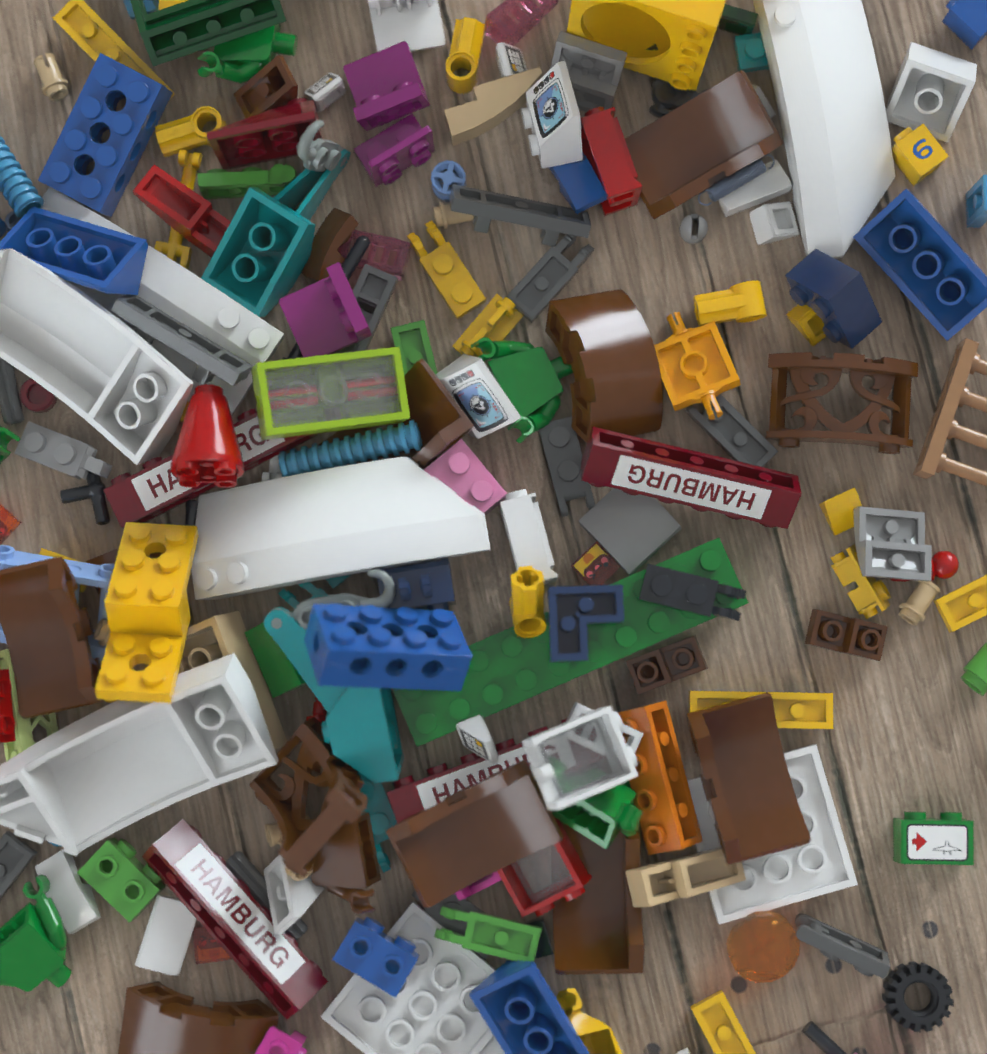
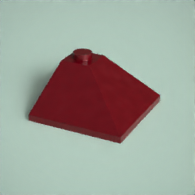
(264, 135)

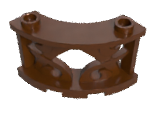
(886, 375)
(343, 801)

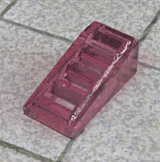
(505, 29)
(402, 247)

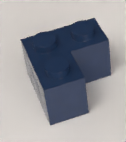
(836, 296)
(575, 608)

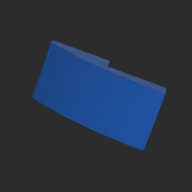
(579, 184)

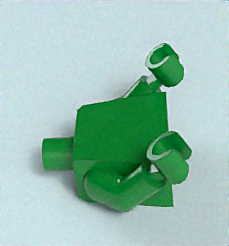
(247, 55)
(527, 380)
(603, 815)
(34, 943)

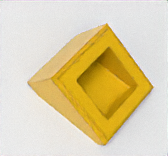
(807, 323)
(840, 510)

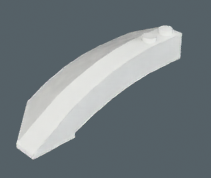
(136, 759)

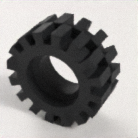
(933, 1012)

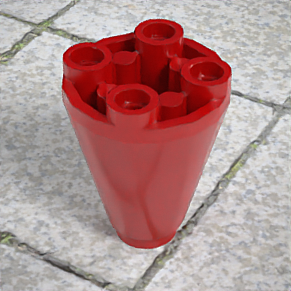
(207, 442)

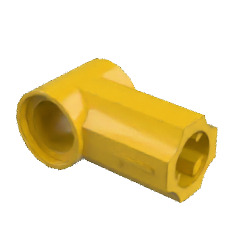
(464, 54)
(187, 131)
(740, 303)
(527, 602)

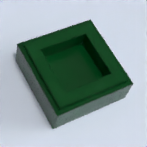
(737, 20)

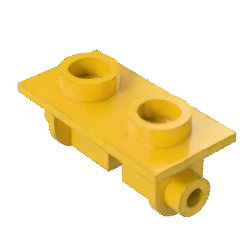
(493, 323)
(869, 591)

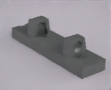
(545, 216)
(372, 294)
(156, 324)

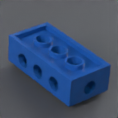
(89, 119)
(386, 647)

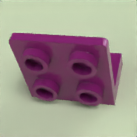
(385, 86)
(396, 150)
(325, 315)

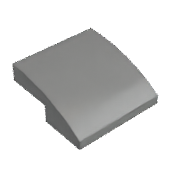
(591, 68)
(630, 527)
(892, 544)

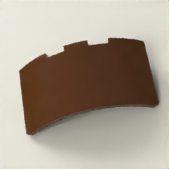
(701, 143)
(611, 363)
(433, 409)
(47, 638)
(747, 778)
(474, 833)
(600, 927)
(170, 1023)

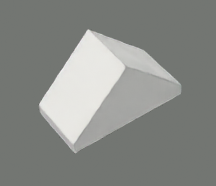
(287, 896)

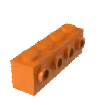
(661, 782)

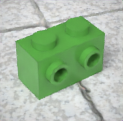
(122, 878)

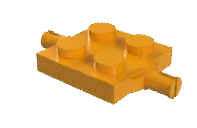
(695, 366)

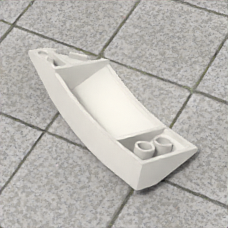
(828, 115)
(188, 301)
(88, 359)
(329, 527)

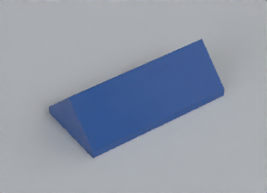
(80, 251)
(925, 264)
(525, 1012)

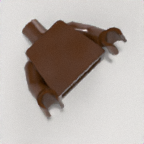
(349, 864)

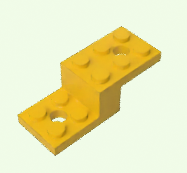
(147, 612)

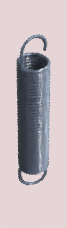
(736, 180)

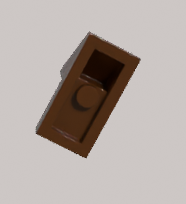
(267, 89)

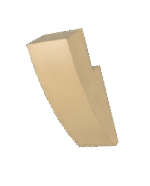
(491, 105)
(682, 877)

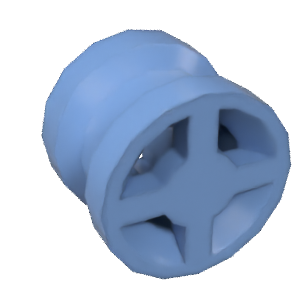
(449, 173)

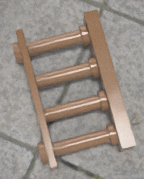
(943, 424)

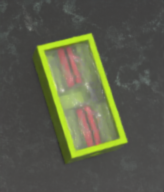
(330, 393)

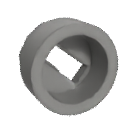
(686, 228)

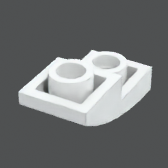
(71, 897)

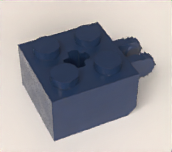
(422, 585)

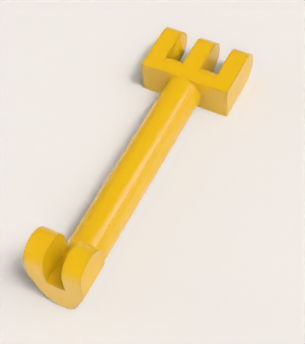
(173, 249)

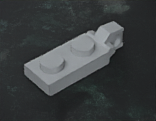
(60, 452)

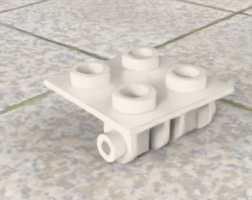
(409, 21)

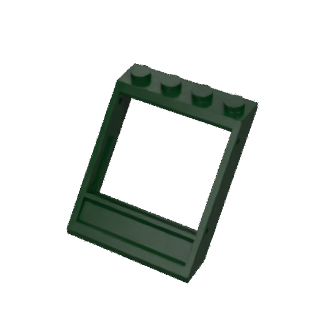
(201, 25)

